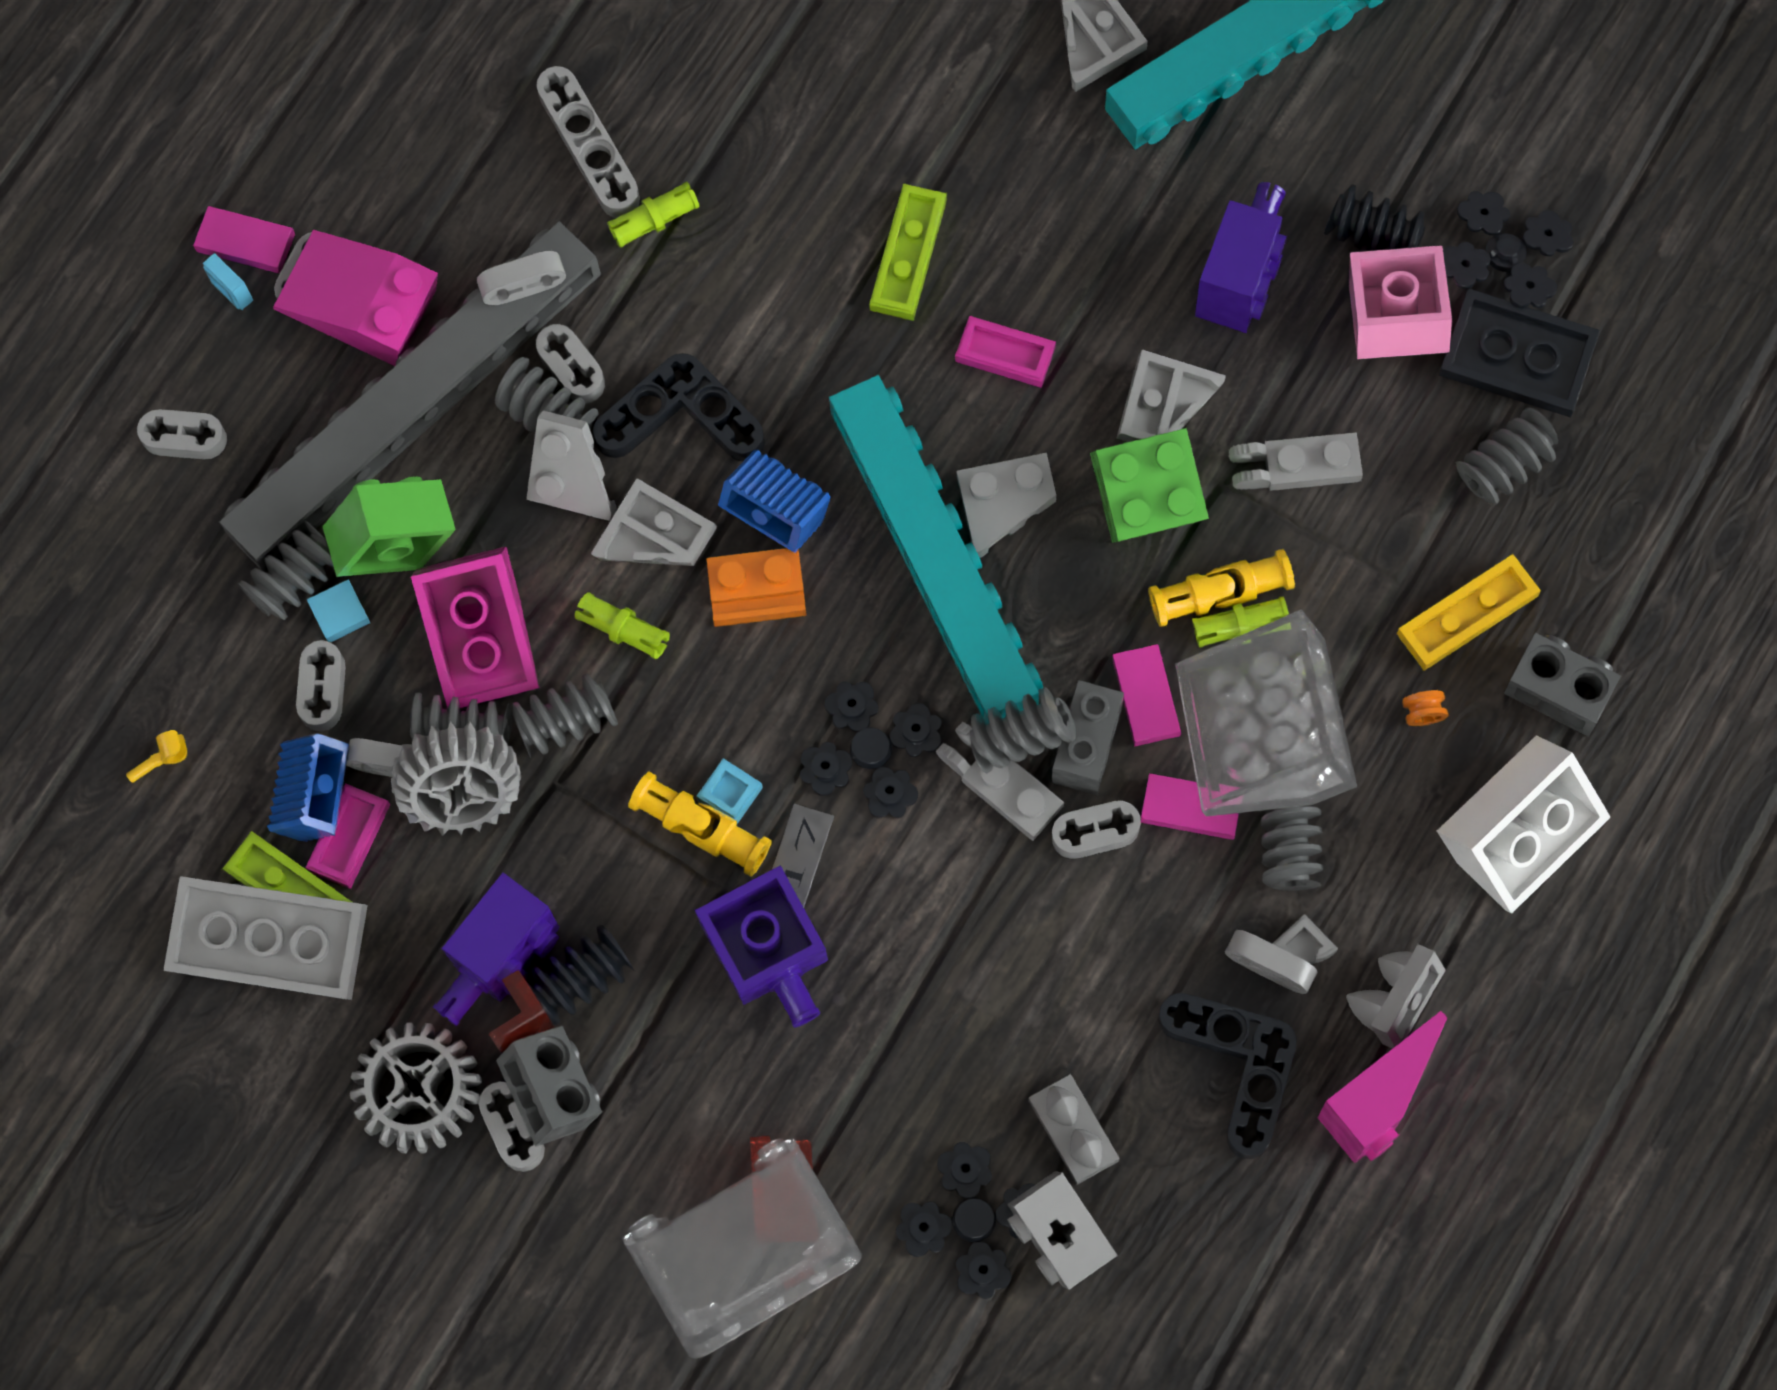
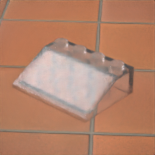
(1265, 720)

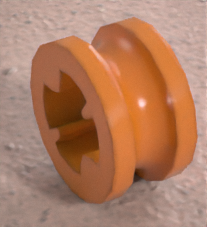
(1425, 708)

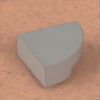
(1306, 941)

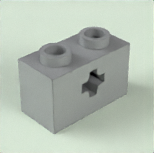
(1085, 1244)

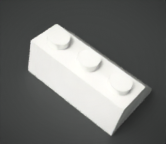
(1524, 822)

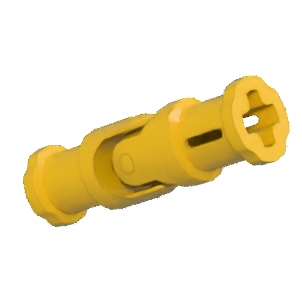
(1218, 587)
(696, 823)

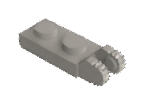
(1299, 462)
(1006, 789)

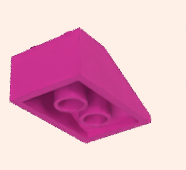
(358, 294)
(476, 627)
(1373, 1104)

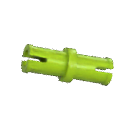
(653, 214)
(1237, 621)
(622, 625)

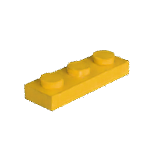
(1468, 612)

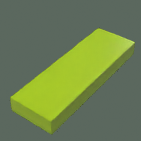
(908, 252)
(265, 867)

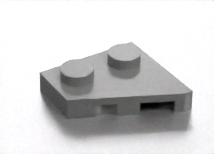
(653, 530)

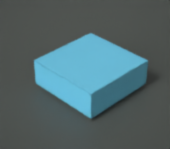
(227, 282)
(338, 611)
(730, 790)

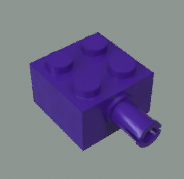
(1242, 261)
(494, 941)
(766, 942)

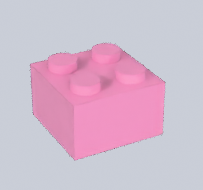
(1400, 302)

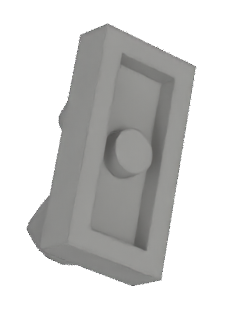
(1413, 982)
(1073, 1129)

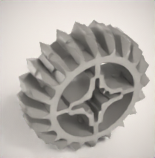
(455, 778)
(432, 1074)

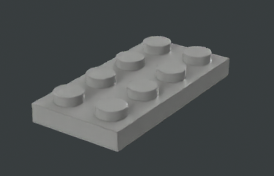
(265, 937)

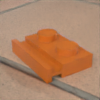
(756, 587)

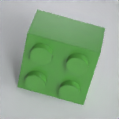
(1149, 485)
(388, 526)

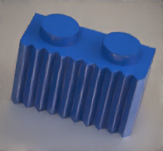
(774, 500)
(308, 787)

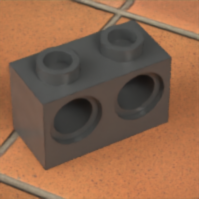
(1557, 694)
(1096, 717)
(539, 1088)

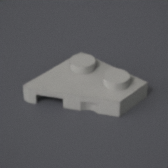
(1098, 38)
(1164, 396)
(566, 468)
(1004, 496)

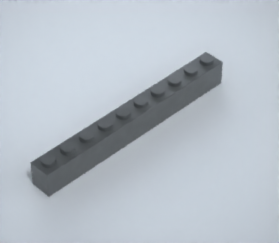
(401, 405)

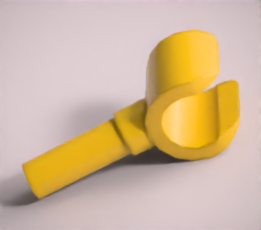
(171, 751)

